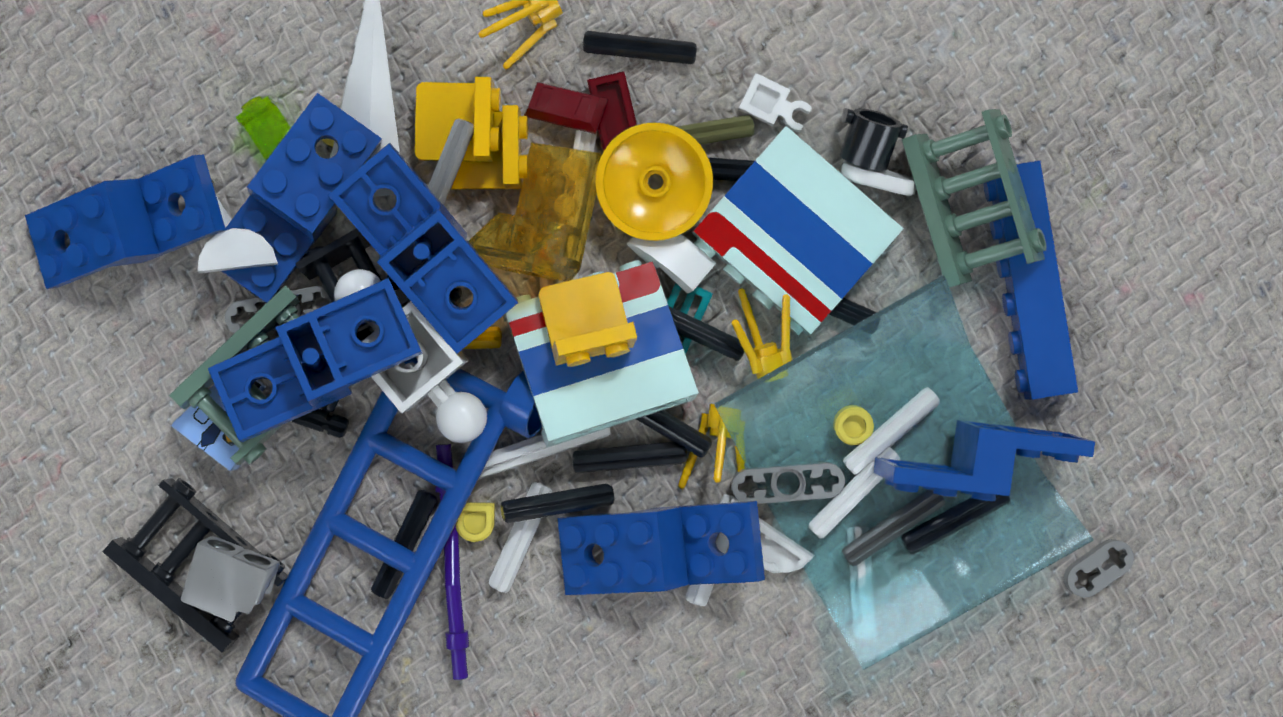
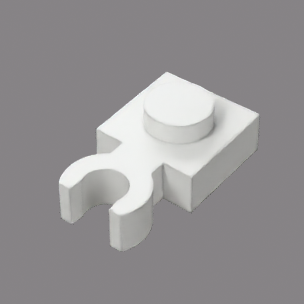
(767, 101)

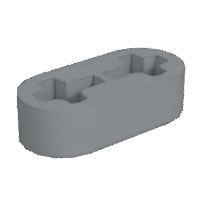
(1093, 560)

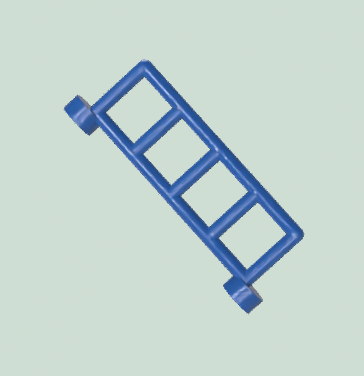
(504, 409)

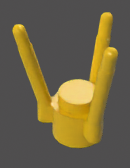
(536, 10)
(764, 356)
(718, 429)

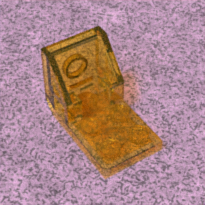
(550, 217)

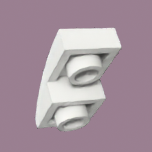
(677, 258)

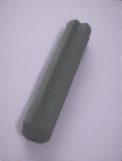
(892, 527)

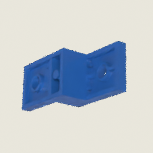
(292, 189)
(125, 222)
(423, 248)
(314, 360)
(982, 460)
(661, 548)

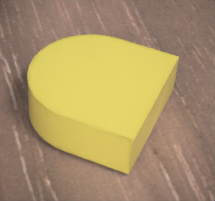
(476, 521)

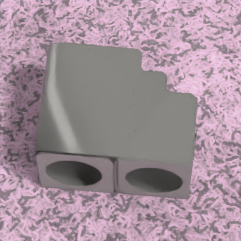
(227, 578)

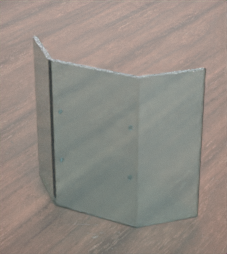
(881, 368)

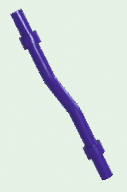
(456, 638)

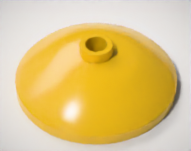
(625, 186)

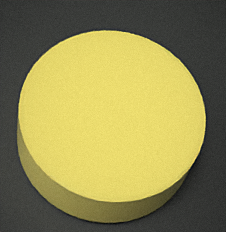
(853, 425)

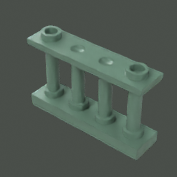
(936, 190)
(195, 389)

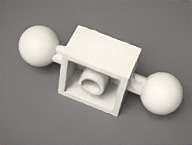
(459, 414)

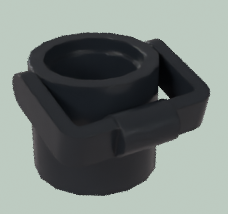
(870, 138)

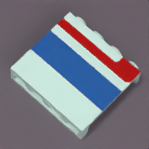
(796, 231)
(606, 389)

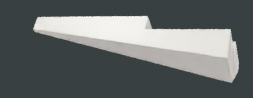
(368, 84)

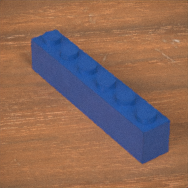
(1034, 297)

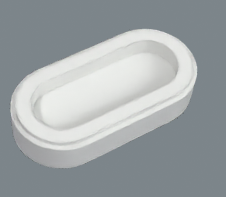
(882, 180)

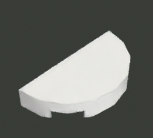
(235, 250)
(781, 552)

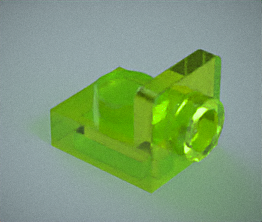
(264, 123)

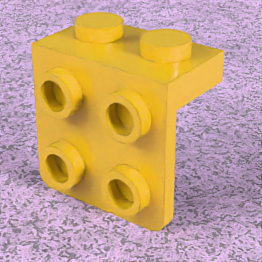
(442, 103)
(507, 164)
(586, 319)

